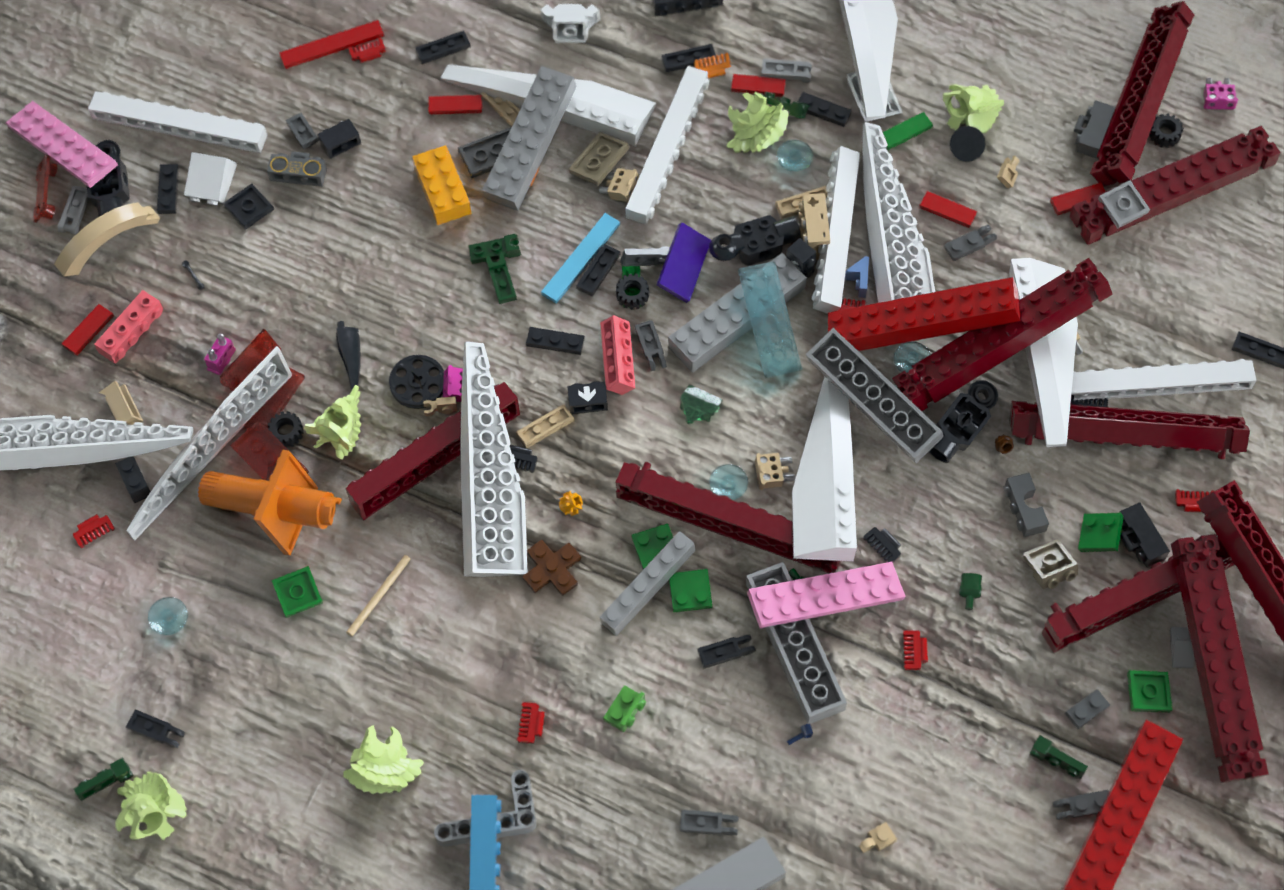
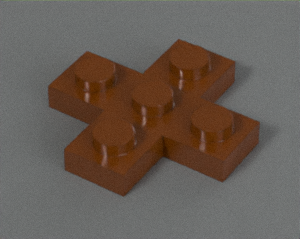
(552, 567)

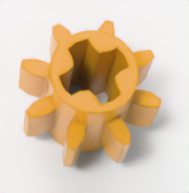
(570, 503)

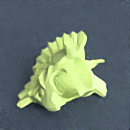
(977, 106)
(757, 125)
(339, 424)
(382, 765)
(149, 802)

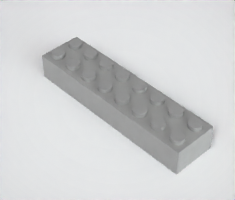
(529, 138)
(727, 320)
(874, 395)
(802, 657)

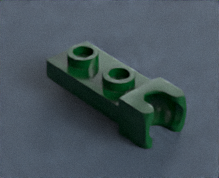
(795, 108)
(479, 251)
(501, 280)
(1043, 749)
(119, 772)

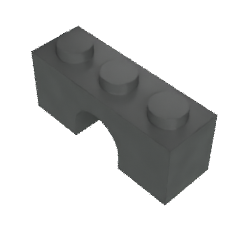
(1029, 520)

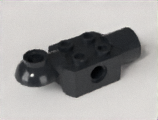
(113, 188)
(756, 240)
(964, 420)

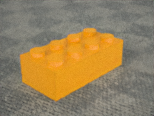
(441, 185)

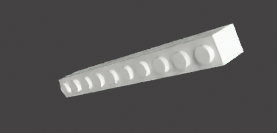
(178, 121)
(667, 145)
(839, 206)
(1163, 380)

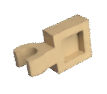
(1007, 173)
(442, 405)
(880, 837)

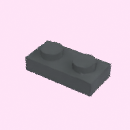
(302, 131)
(1087, 709)

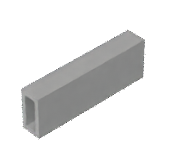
(747, 869)

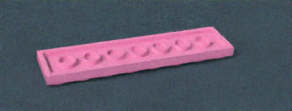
(61, 144)
(825, 594)

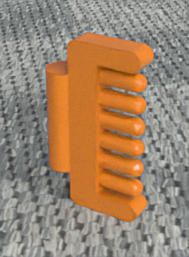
(716, 69)

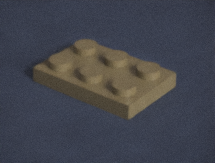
(599, 158)

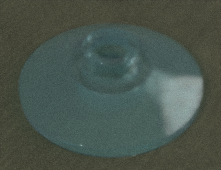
(794, 149)
(909, 351)
(728, 474)
(164, 608)

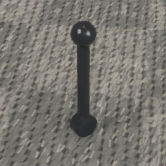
(186, 264)

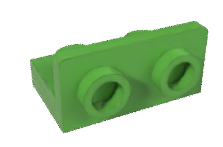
(624, 708)

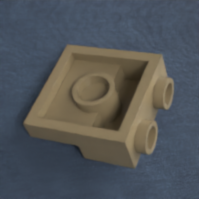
(1051, 564)

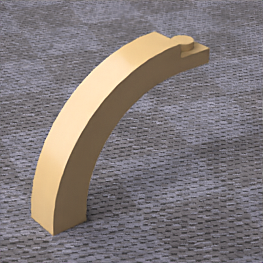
(98, 232)

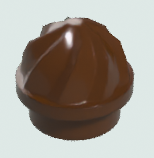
(1004, 444)

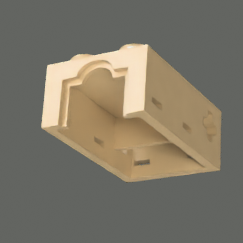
(810, 216)

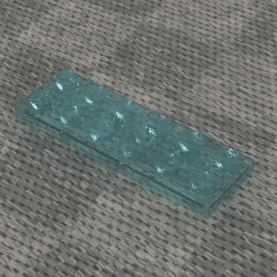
(770, 319)

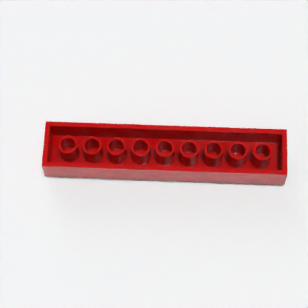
(928, 315)
(1124, 809)

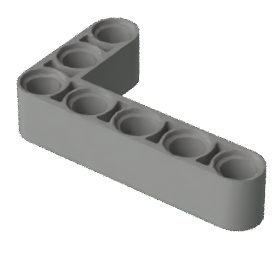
(514, 817)

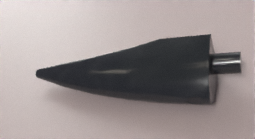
(349, 350)

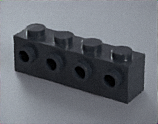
(666, 7)

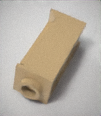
(121, 403)

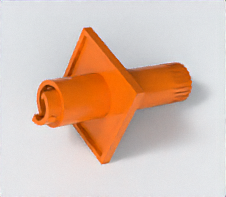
(277, 504)

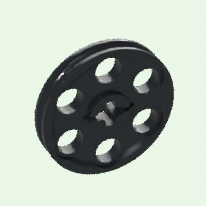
(413, 388)

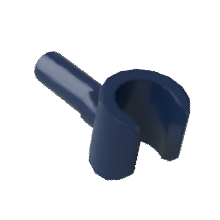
(807, 732)

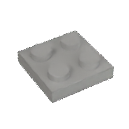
(1124, 204)

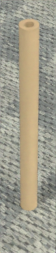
(378, 595)

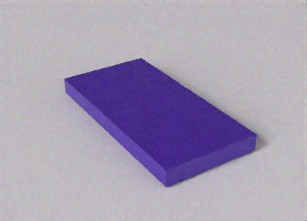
(683, 262)

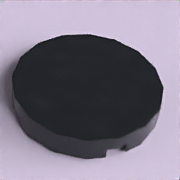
(967, 143)

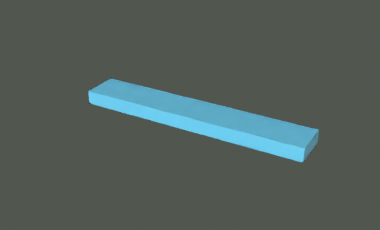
(580, 258)

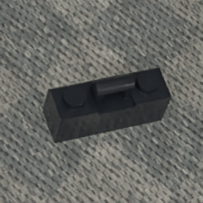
(1143, 534)

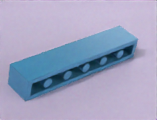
(484, 842)

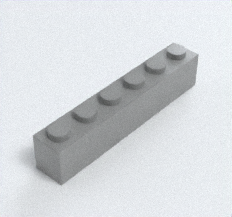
(647, 583)

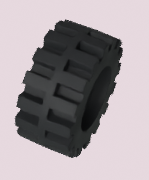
(1162, 138)
(632, 301)
(286, 419)

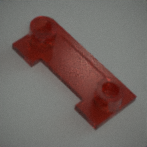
(43, 172)
(248, 360)

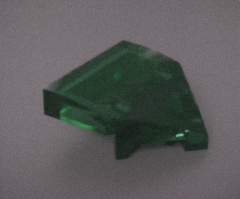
(699, 404)

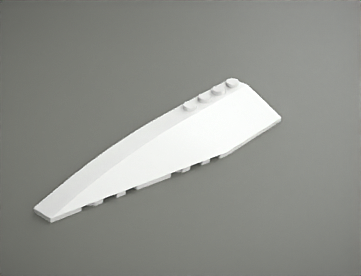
(871, 40)
(896, 247)
(1049, 357)
(213, 436)
(489, 481)
(825, 484)

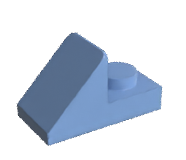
(859, 273)

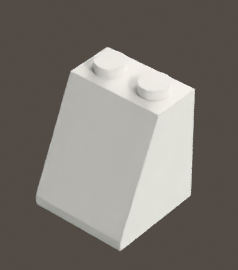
(209, 178)

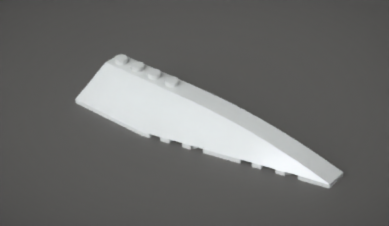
(590, 108)
(63, 442)

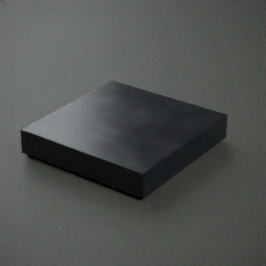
(248, 206)

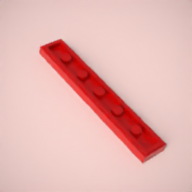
(331, 44)

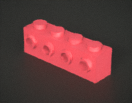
(129, 327)
(617, 355)

